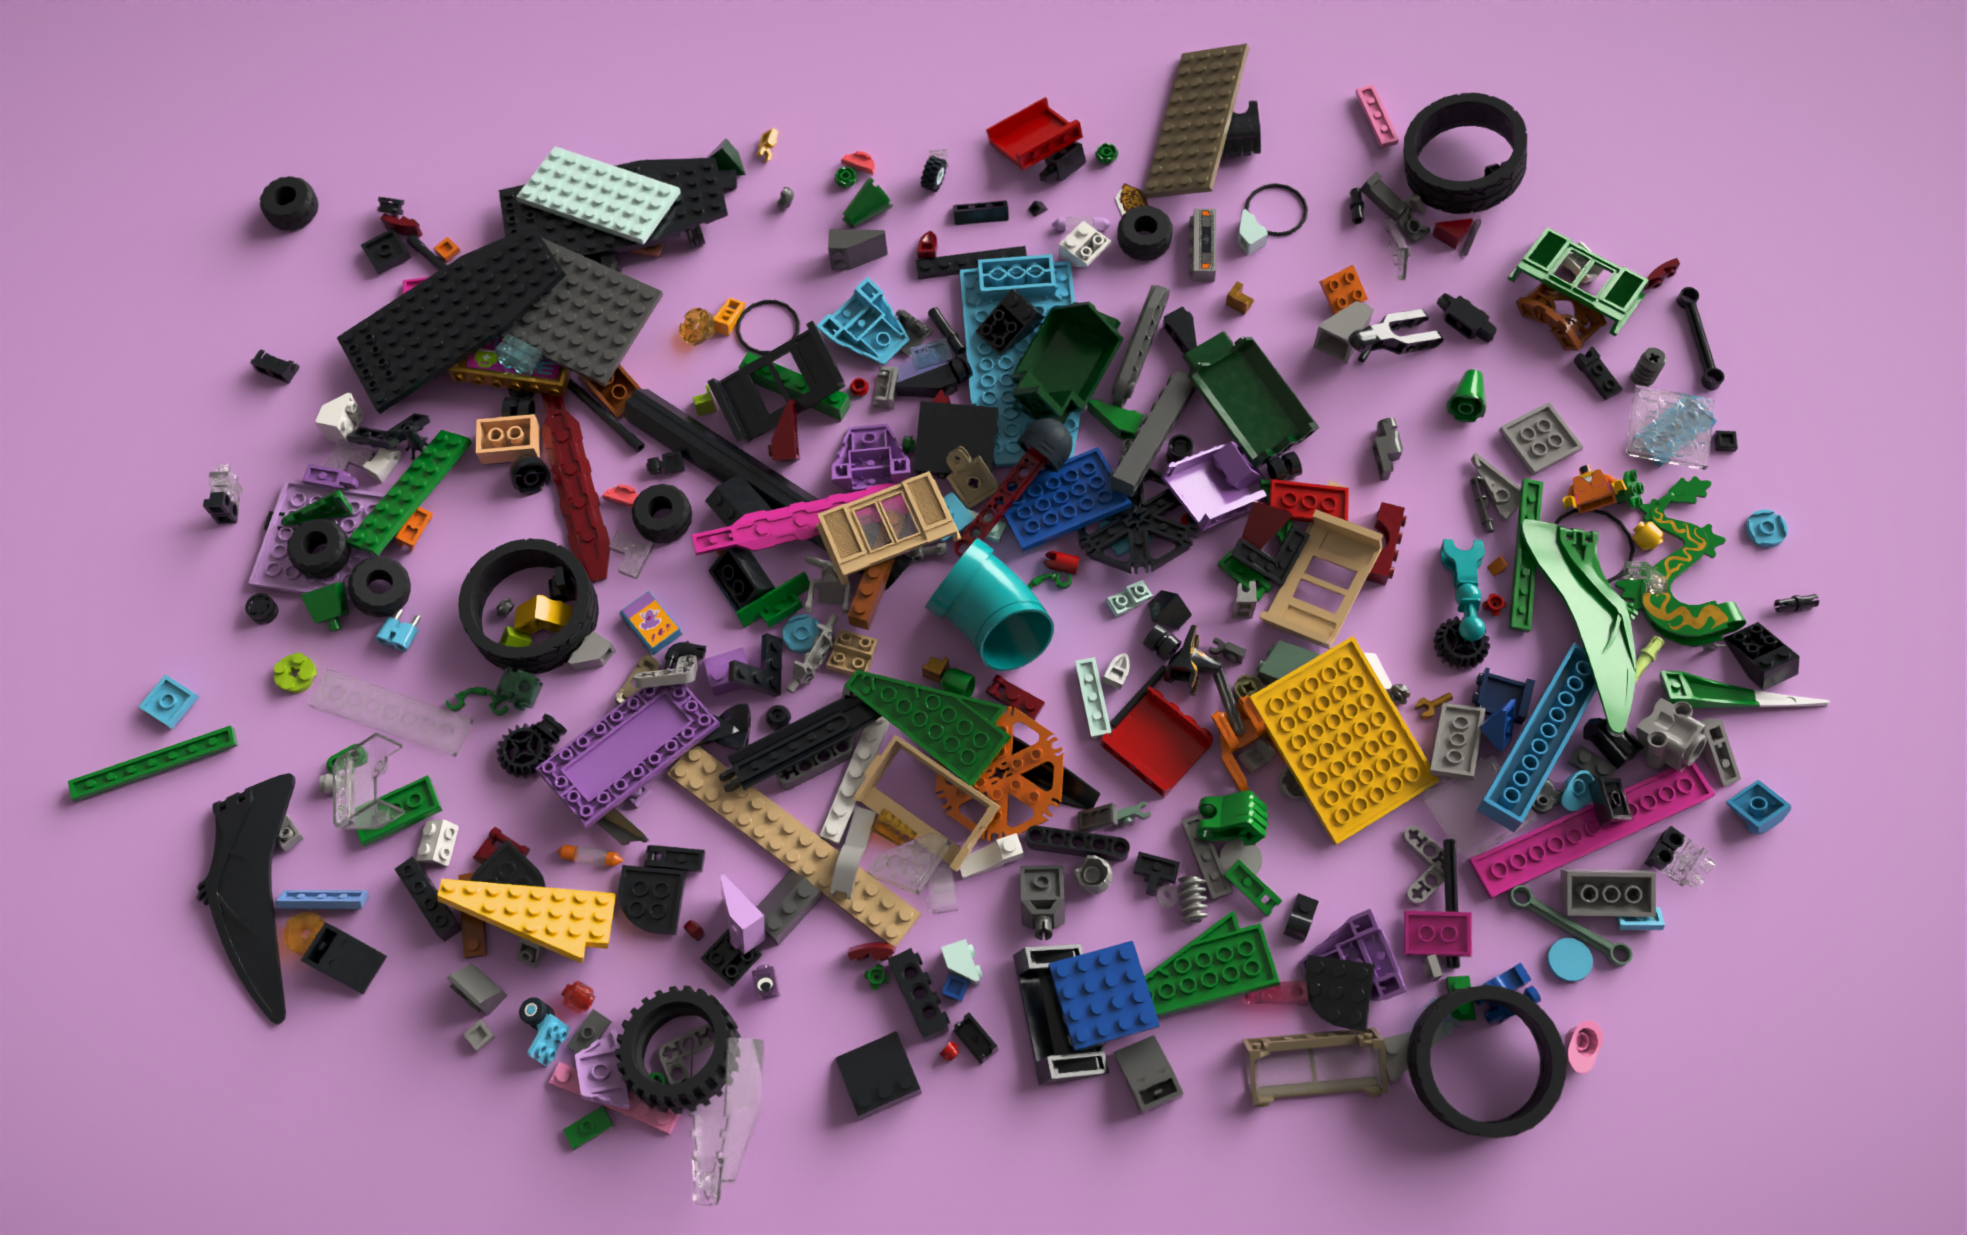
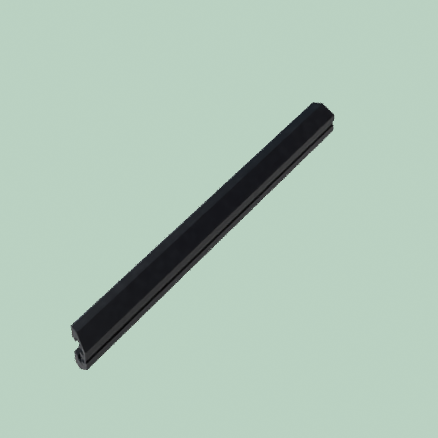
(720, 457)

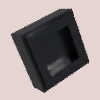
(1725, 441)

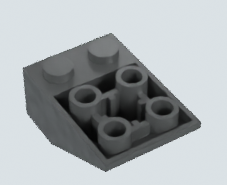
(1148, 1075)

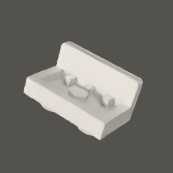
(1576, 264)
(437, 842)

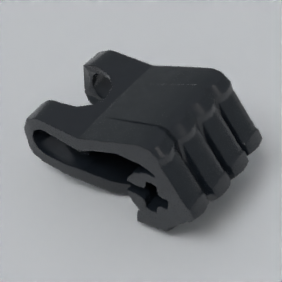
(1244, 133)

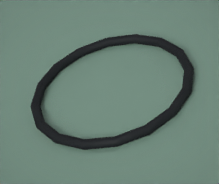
(1292, 190)
(757, 304)

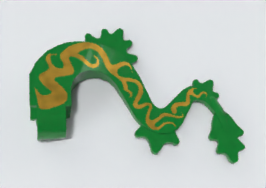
(1665, 614)

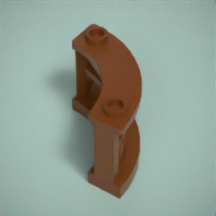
(1535, 307)

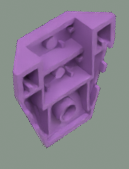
(869, 459)
(1365, 942)

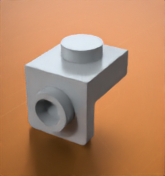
(1257, 756)

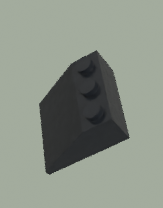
(878, 1075)

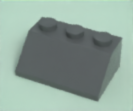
(788, 905)

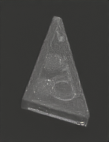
(1398, 247)

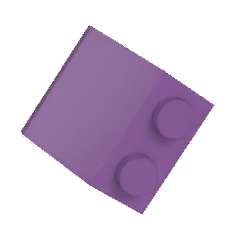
(1236, 466)
(718, 670)

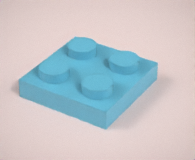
(168, 701)

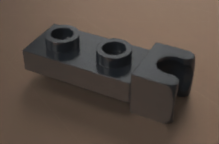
(1597, 373)

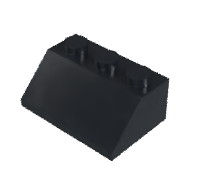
(735, 499)
(740, 577)

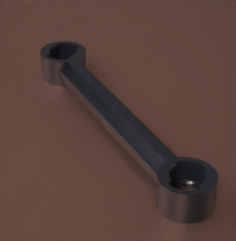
(1700, 338)

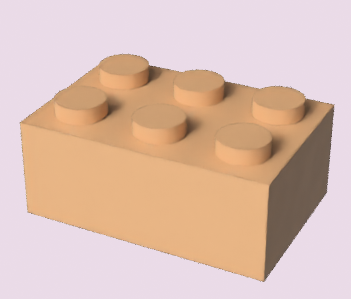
(507, 438)

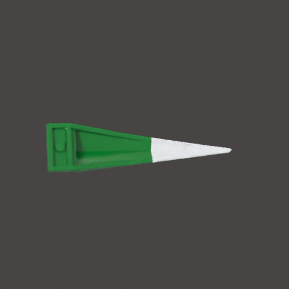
(1712, 694)

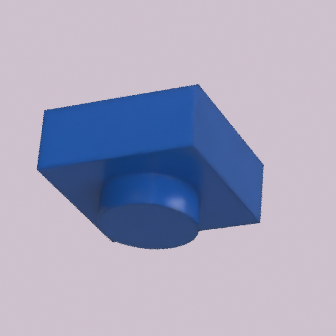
(955, 987)

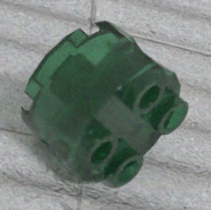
(518, 688)

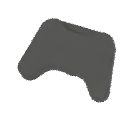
(1411, 227)

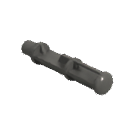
(1482, 503)

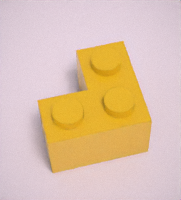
(541, 614)

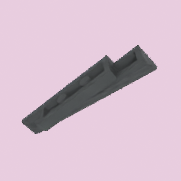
(621, 828)

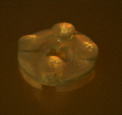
(704, 329)
(294, 928)

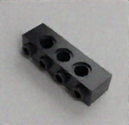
(425, 896)
(930, 1027)

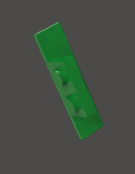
(777, 603)

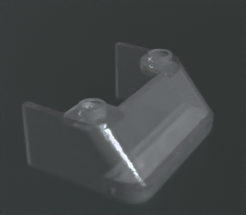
(356, 785)

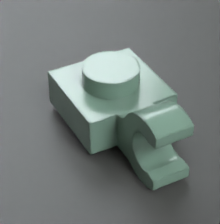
(1129, 813)

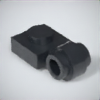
(671, 462)

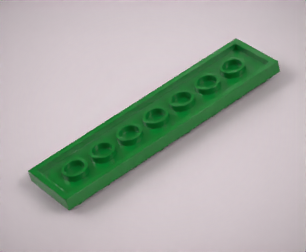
(409, 492)

